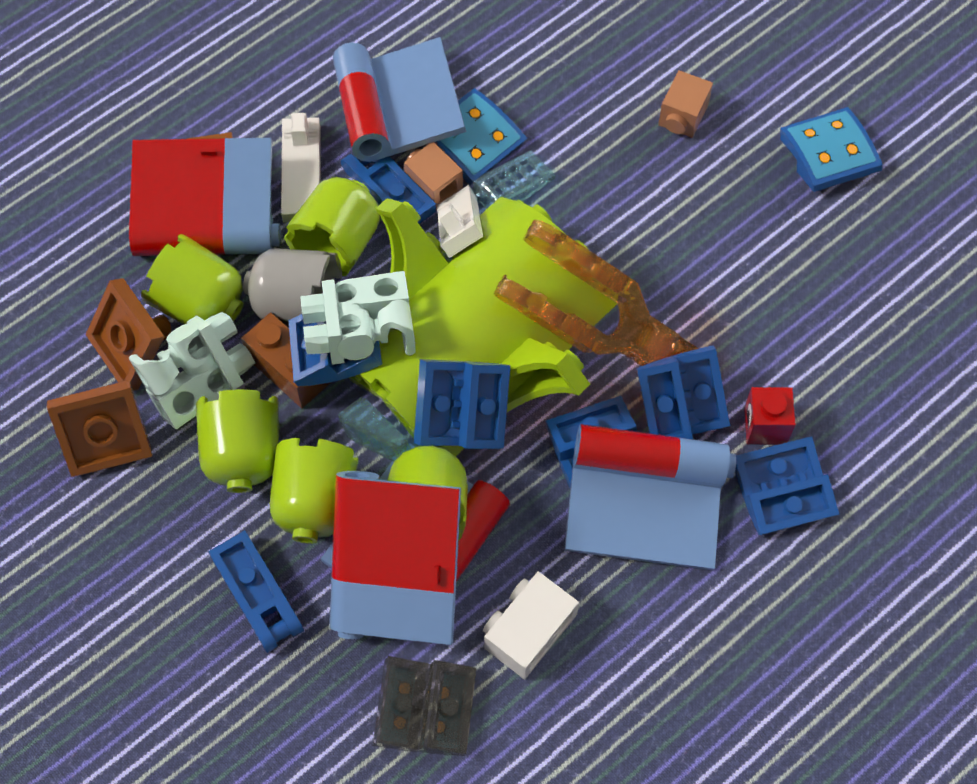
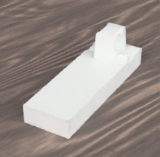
(299, 162)
(459, 221)

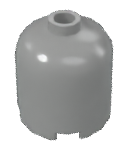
(284, 276)

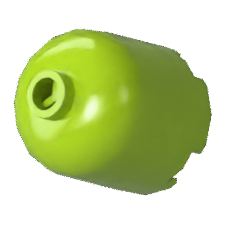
(335, 220)
(193, 283)
(237, 438)
(432, 467)
(305, 487)

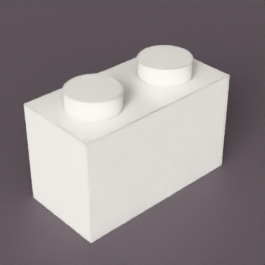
(529, 624)

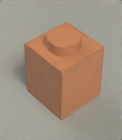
(685, 104)
(434, 172)

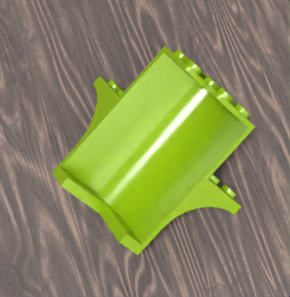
(463, 319)

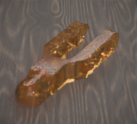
(637, 333)

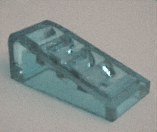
(485, 185)
(372, 430)

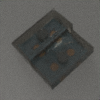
(425, 706)

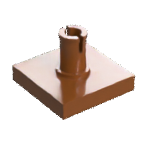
(124, 329)
(99, 428)

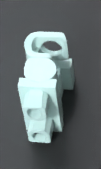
(357, 316)
(205, 366)

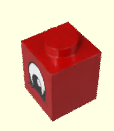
(769, 415)

